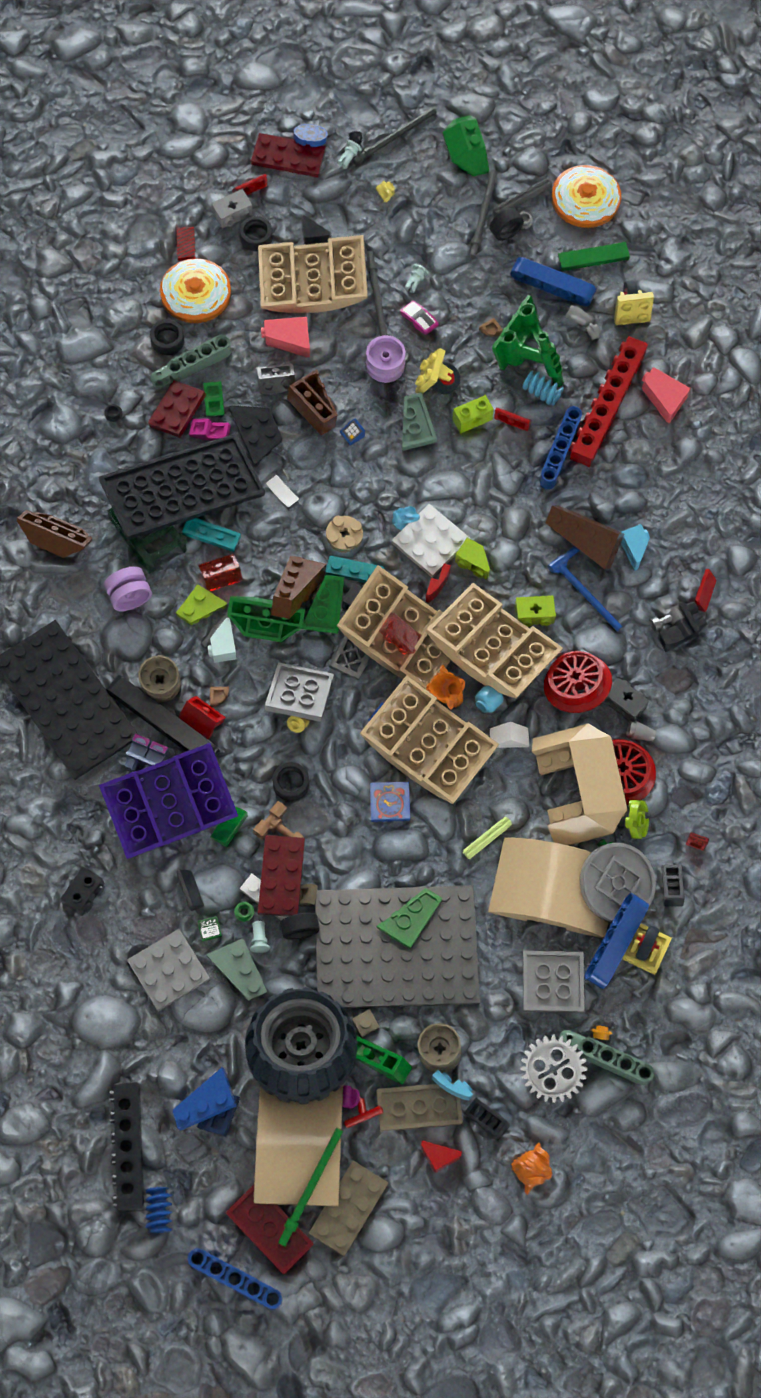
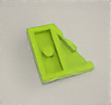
(199, 605)

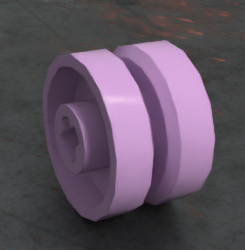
(385, 359)
(128, 588)

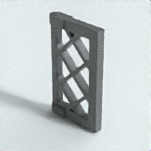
(342, 668)

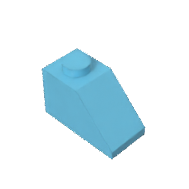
(635, 544)

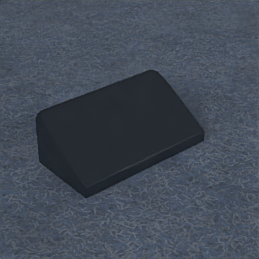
(190, 889)

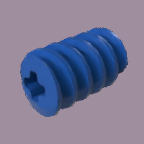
(158, 1210)

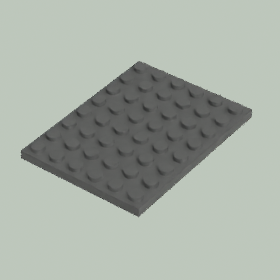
(372, 970)

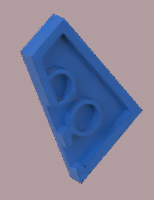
(205, 1102)

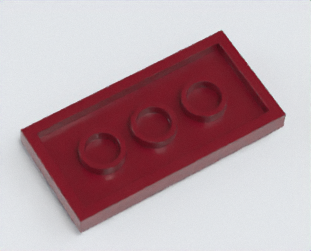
(287, 155)
(281, 875)
(264, 1227)

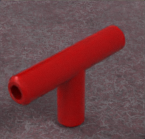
(363, 1114)

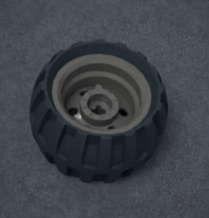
(284, 1015)

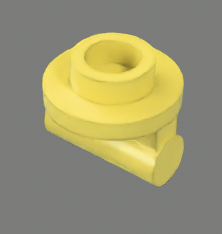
(386, 190)
(297, 724)

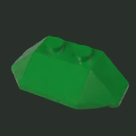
(466, 145)
(255, 620)

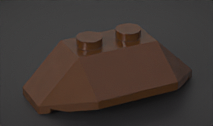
(53, 533)

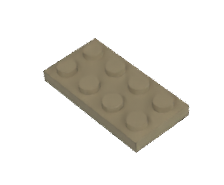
(418, 1107)
(357, 1198)

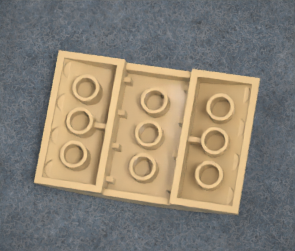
(312, 275)
(369, 611)
(492, 643)
(428, 741)
(543, 885)
(290, 1146)

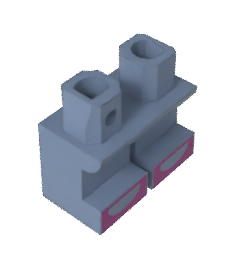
(145, 753)

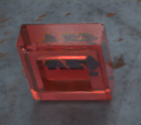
(697, 841)

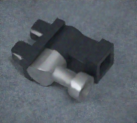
(683, 623)

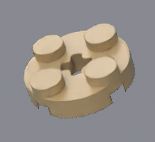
(341, 524)

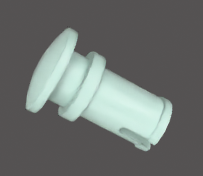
(350, 152)
(417, 275)
(259, 941)

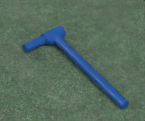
(560, 564)

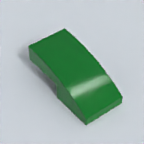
(214, 399)

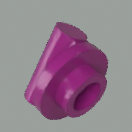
(350, 1097)

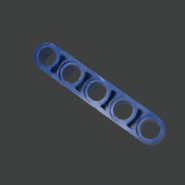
(553, 281)
(563, 440)
(616, 941)
(227, 1271)

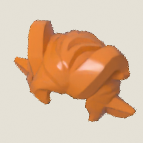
(447, 688)
(532, 1168)

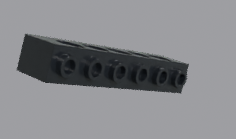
(135, 1201)

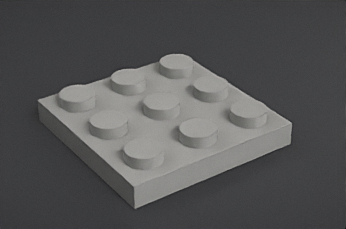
(299, 692)
(168, 970)
(553, 981)

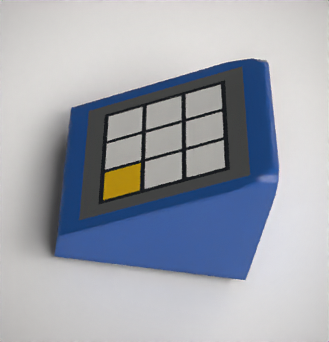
(353, 432)

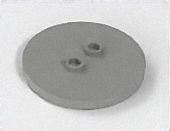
(611, 875)

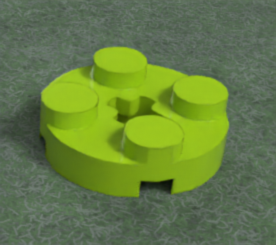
(636, 821)

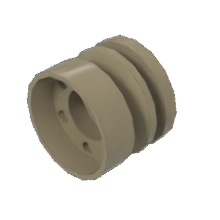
(161, 669)
(439, 1036)

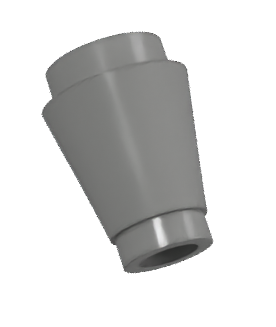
(578, 316)
(640, 731)

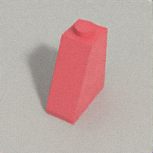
(287, 335)
(664, 393)

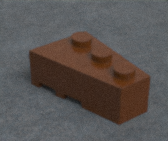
(313, 403)

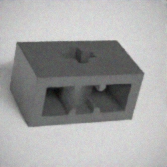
(633, 706)

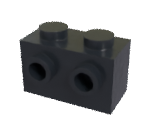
(82, 891)

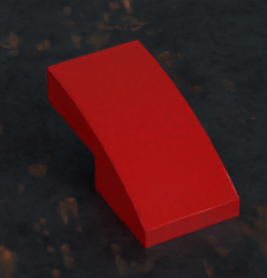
(436, 585)

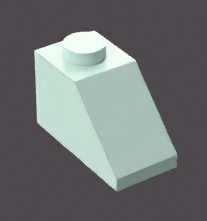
(222, 643)

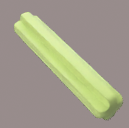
(487, 837)

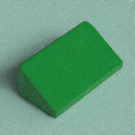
(226, 831)

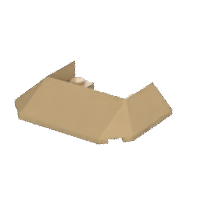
(598, 781)

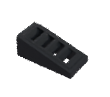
(672, 898)
(501, 1129)

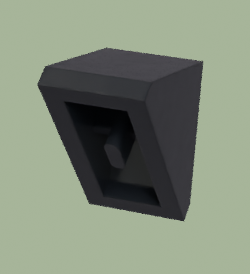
(313, 232)

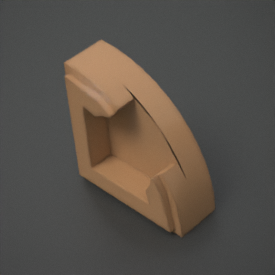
(491, 328)
(218, 695)

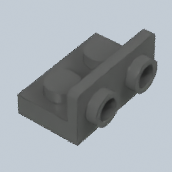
(275, 378)

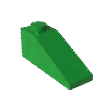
(382, 1061)

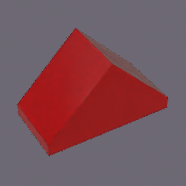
(439, 1156)

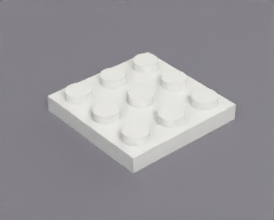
(430, 540)

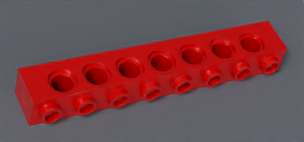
(586, 453)

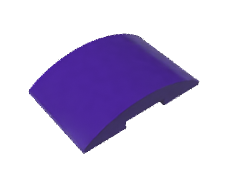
(168, 801)

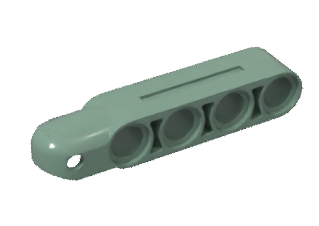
(194, 355)
(616, 1057)

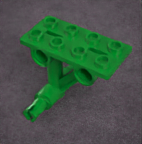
(512, 345)

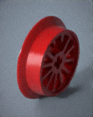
(577, 702)
(641, 789)

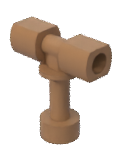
(273, 823)

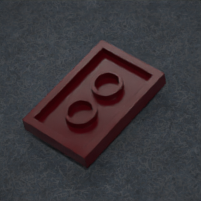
(176, 409)

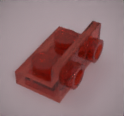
(221, 572)
(400, 634)

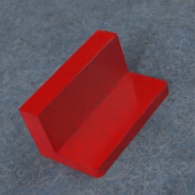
(201, 716)

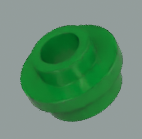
(241, 906)

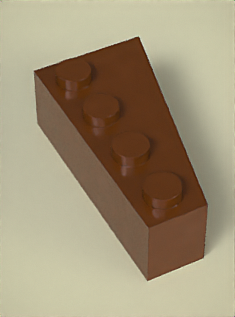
(589, 536)
(296, 584)

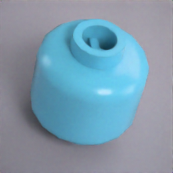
(488, 699)

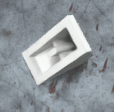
(510, 735)

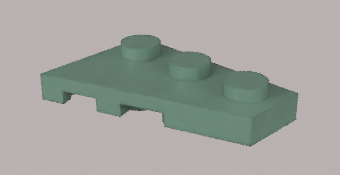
(416, 423)
(239, 968)

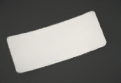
(282, 491)

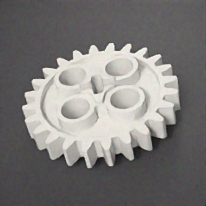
(543, 1052)

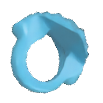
(402, 516)

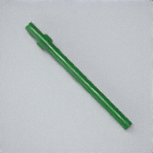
(292, 1223)

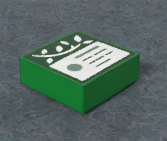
(209, 929)

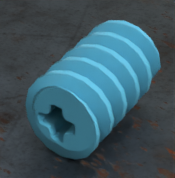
(542, 389)

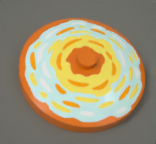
(586, 196)
(195, 291)

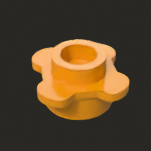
(601, 1032)

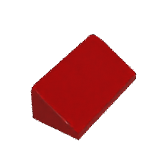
(252, 185)
(512, 419)
(705, 590)

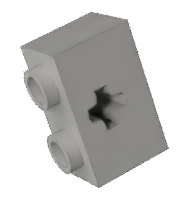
(232, 208)

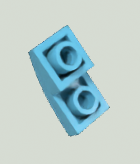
(458, 1089)

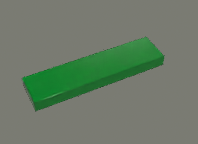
(593, 256)

